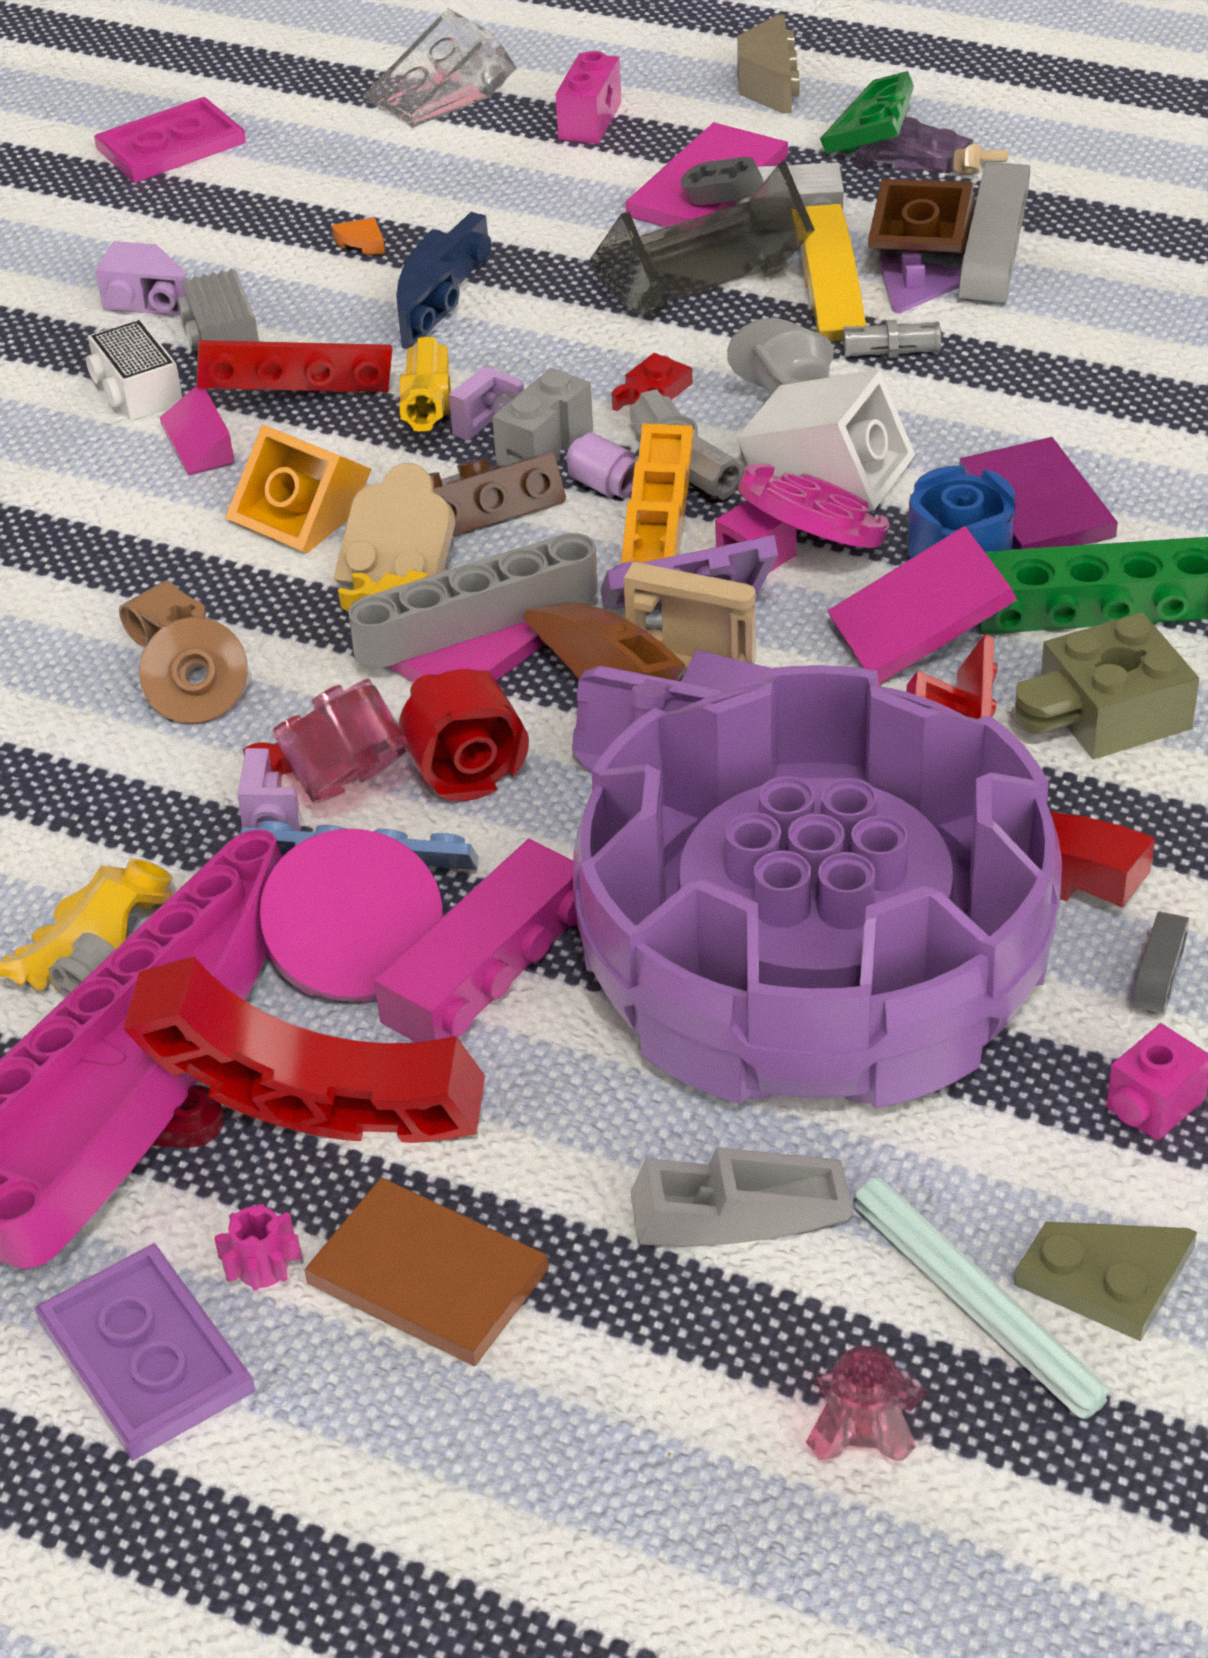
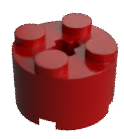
(462, 733)

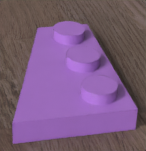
(737, 562)

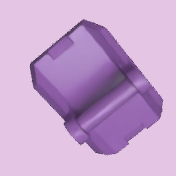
(615, 699)

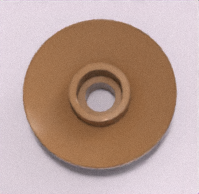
(179, 650)

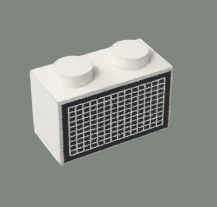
(134, 369)

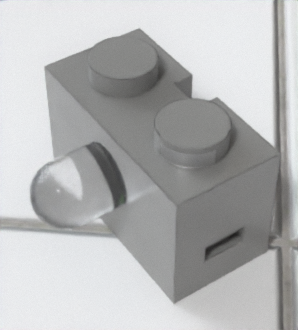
(542, 417)

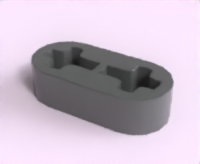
(722, 181)
(1161, 962)

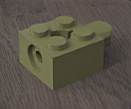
(1110, 687)

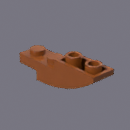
(596, 637)

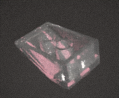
(442, 71)

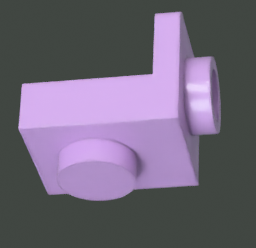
(473, 400)

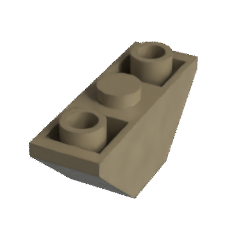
(768, 65)

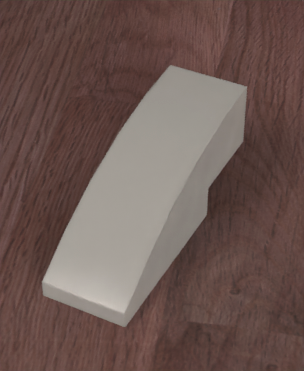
(737, 1198)

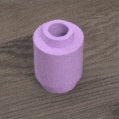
(601, 465)

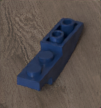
(432, 275)

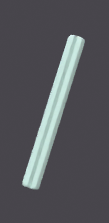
(982, 1298)

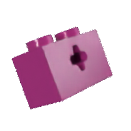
(588, 97)

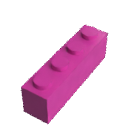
(479, 946)

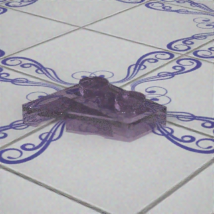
(915, 149)

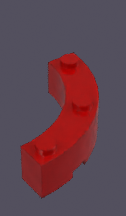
(298, 1074)

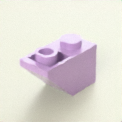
(139, 279)

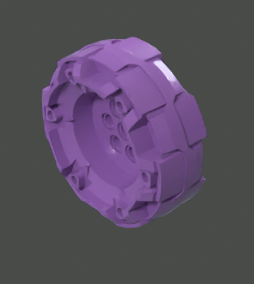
(817, 887)

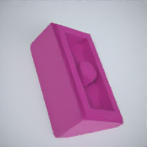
(198, 433)

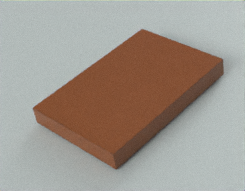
(427, 1270)

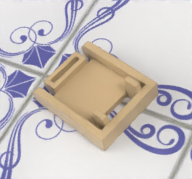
(696, 611)

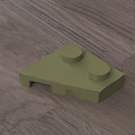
(1106, 1270)

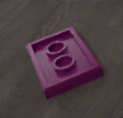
(1050, 495)

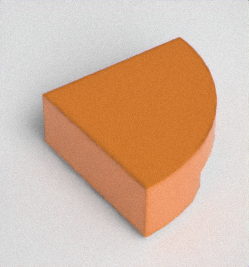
(360, 234)

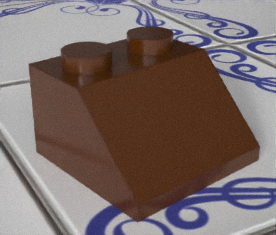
(922, 216)

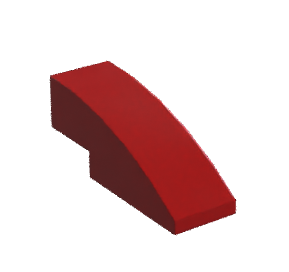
(1101, 857)

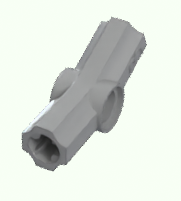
(710, 467)

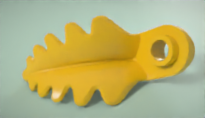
(95, 909)

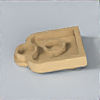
(396, 528)

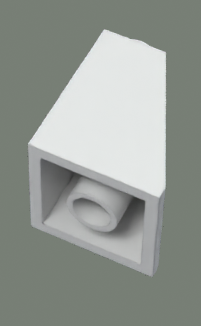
(834, 431)

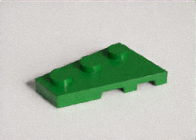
(872, 116)

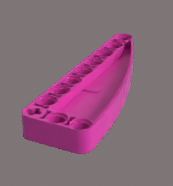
(81, 1092)

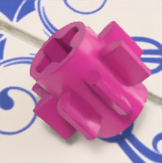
(258, 1247)

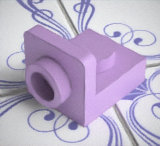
(262, 793)

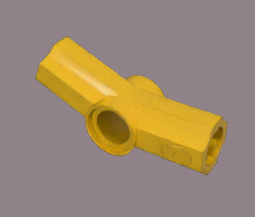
(425, 384)

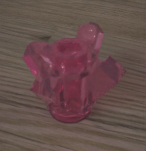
(865, 1406)

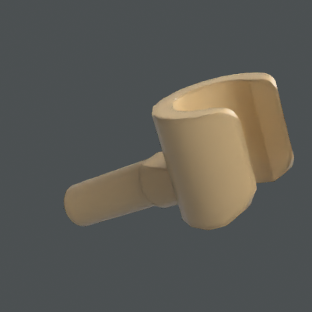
(968, 159)

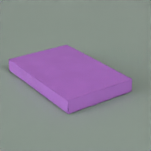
(144, 1351)

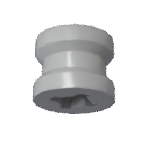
(87, 955)

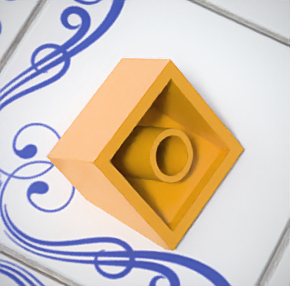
(295, 490)

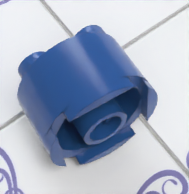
(951, 499)

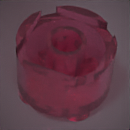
(341, 740)

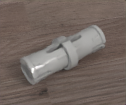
(891, 339)

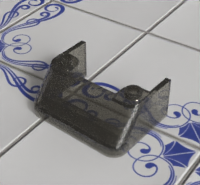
(706, 250)

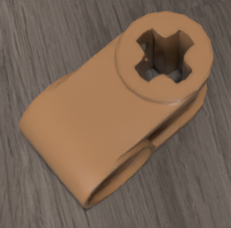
(155, 609)

